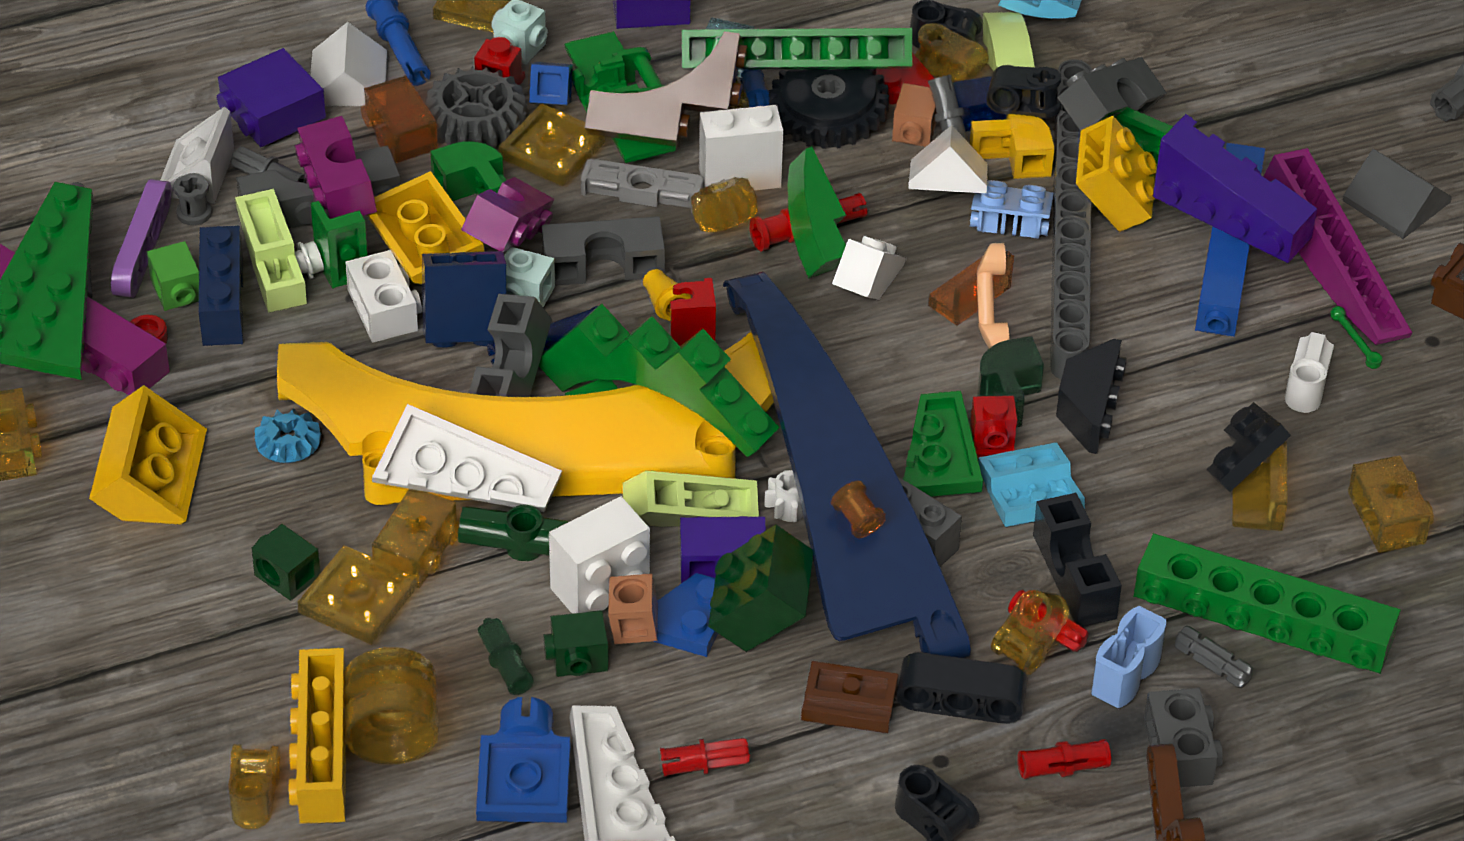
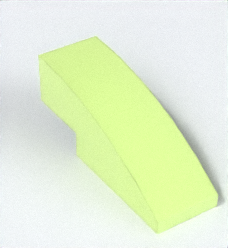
(1007, 40)
(271, 250)

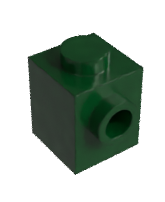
(577, 643)

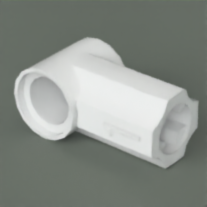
(1309, 373)

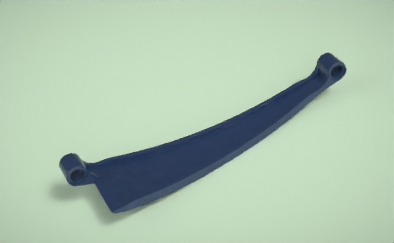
(829, 443)

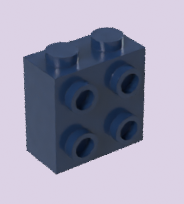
(461, 296)

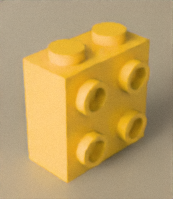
(1116, 173)

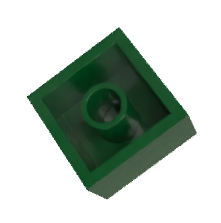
(761, 588)

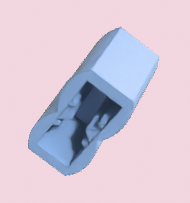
(1128, 657)

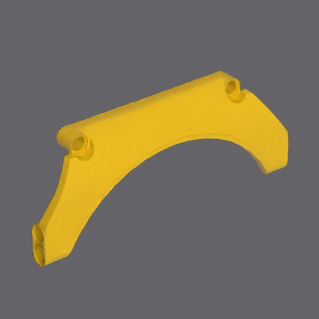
(588, 436)

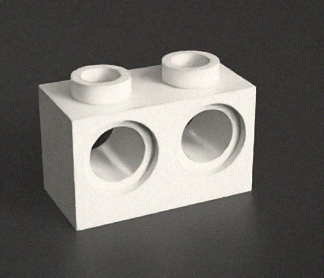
(383, 296)

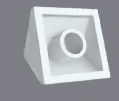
(347, 65)
(203, 151)
(949, 165)

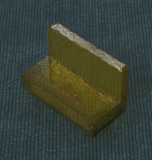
(1262, 496)

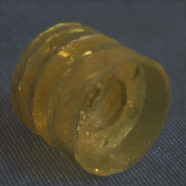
(390, 706)

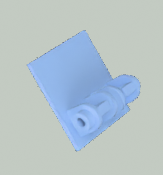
(1030, 203)

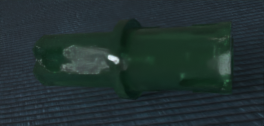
(505, 656)

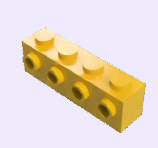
(320, 733)

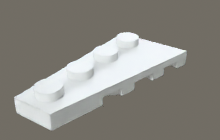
(455, 462)
(609, 781)

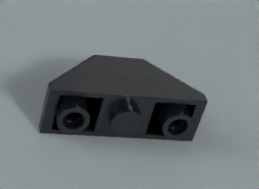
(1089, 392)

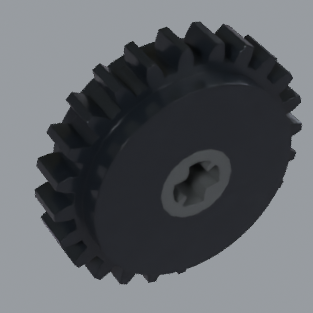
(829, 104)

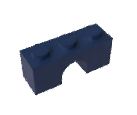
(220, 285)

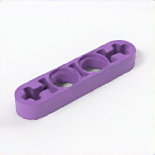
(140, 238)

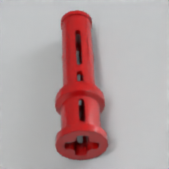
(778, 227)

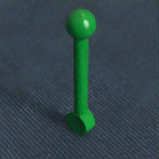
(1373, 359)

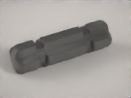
(1214, 656)

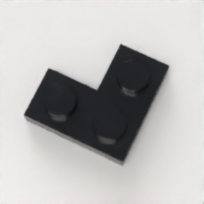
(1255, 439)

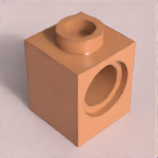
(914, 116)
(633, 608)

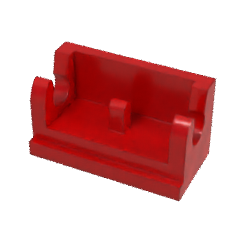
(693, 314)

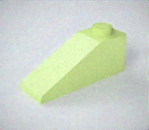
(666, 497)

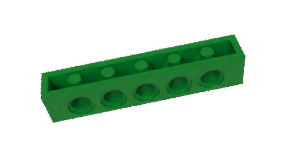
(807, 48)
(1266, 603)

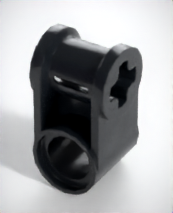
(951, 17)
(1025, 91)
(937, 809)

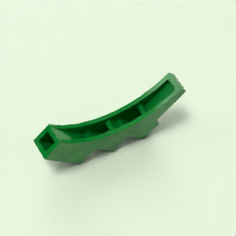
(653, 359)

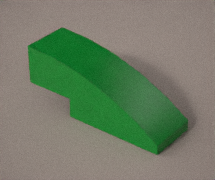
(814, 215)

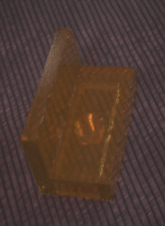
(958, 296)

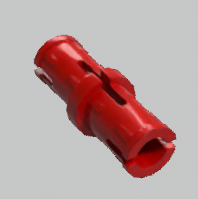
(1064, 759)

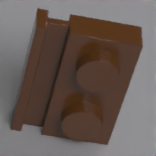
(849, 697)

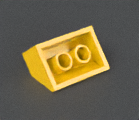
(419, 221)
(148, 460)

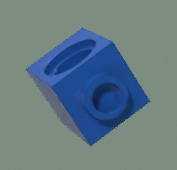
(551, 83)

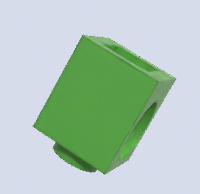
(174, 275)

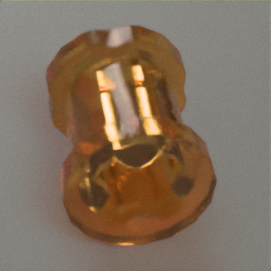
(858, 509)

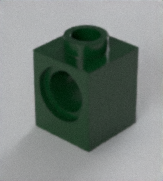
(285, 561)

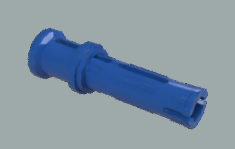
(394, 27)

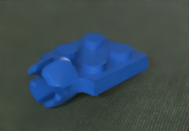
(524, 768)

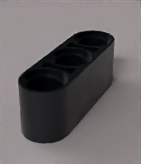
(962, 688)

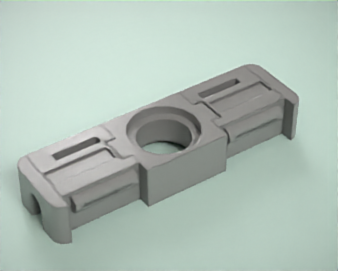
(617, 180)

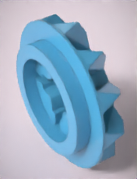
(287, 448)

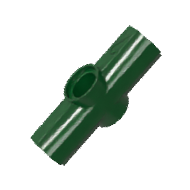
(519, 530)

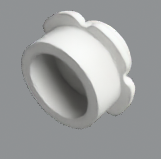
(309, 258)

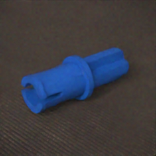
(755, 88)

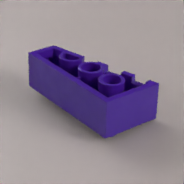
(1230, 193)

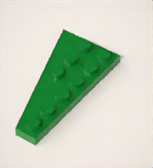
(48, 287)

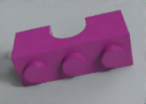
(332, 168)
(509, 215)

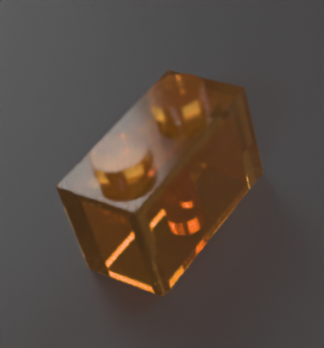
(399, 119)

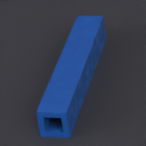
(1225, 268)

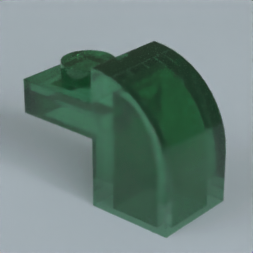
(1011, 370)

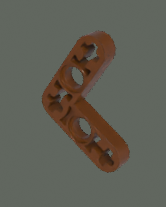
(1167, 799)

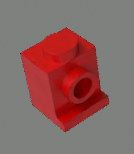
(500, 55)
(993, 424)

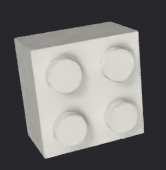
(592, 549)

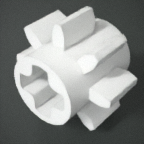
(784, 497)

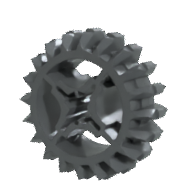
(476, 107)

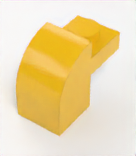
(1021, 139)

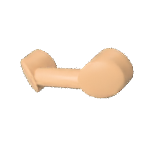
(991, 264)

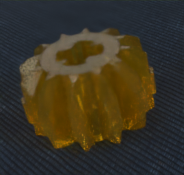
(724, 204)

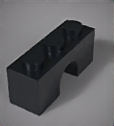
(1083, 580)

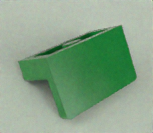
(338, 241)

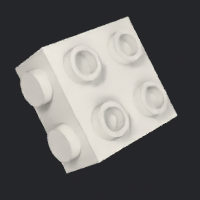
(742, 146)

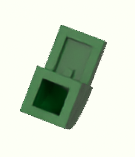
(467, 168)

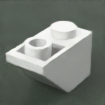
(868, 267)

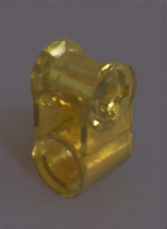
(950, 54)
(1024, 635)
(253, 785)

